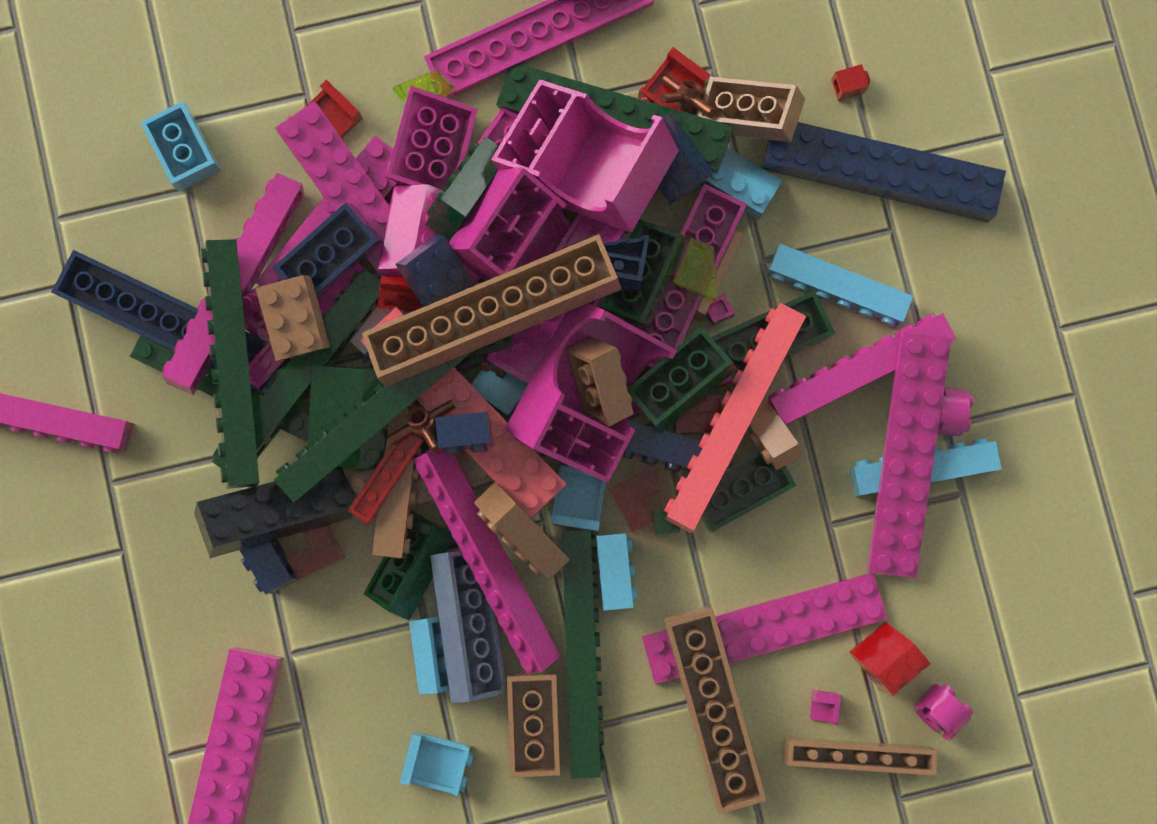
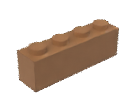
(772, 436)

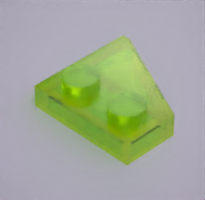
(431, 82)
(698, 270)

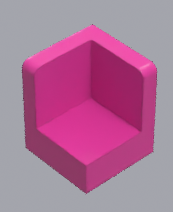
(825, 706)

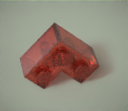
(630, 497)
(321, 554)

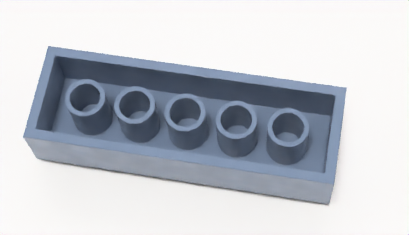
(467, 631)

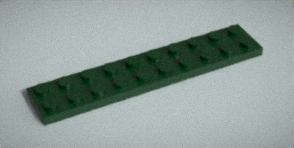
(707, 135)

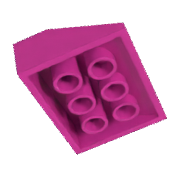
(430, 139)

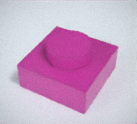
(720, 310)

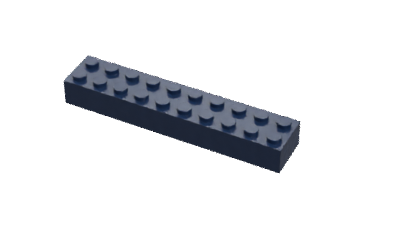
(888, 171)
(134, 304)

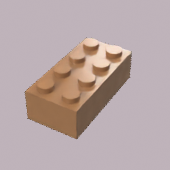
(755, 107)
(520, 532)
(533, 725)

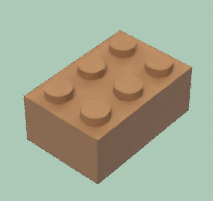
(293, 317)
(600, 380)

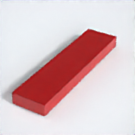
(385, 478)

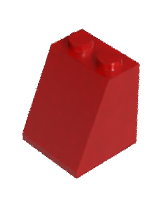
(889, 658)

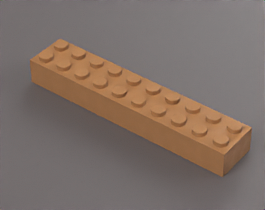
(491, 311)

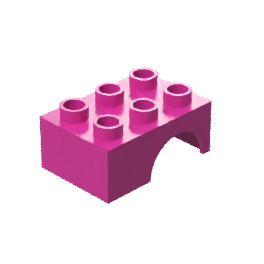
(587, 155)
(511, 225)
(550, 408)

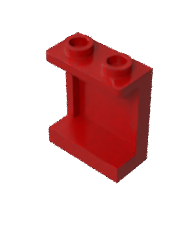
(680, 69)
(337, 109)

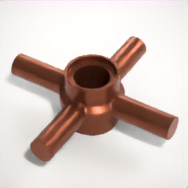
(686, 96)
(425, 428)

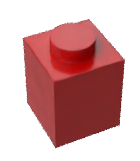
(850, 82)

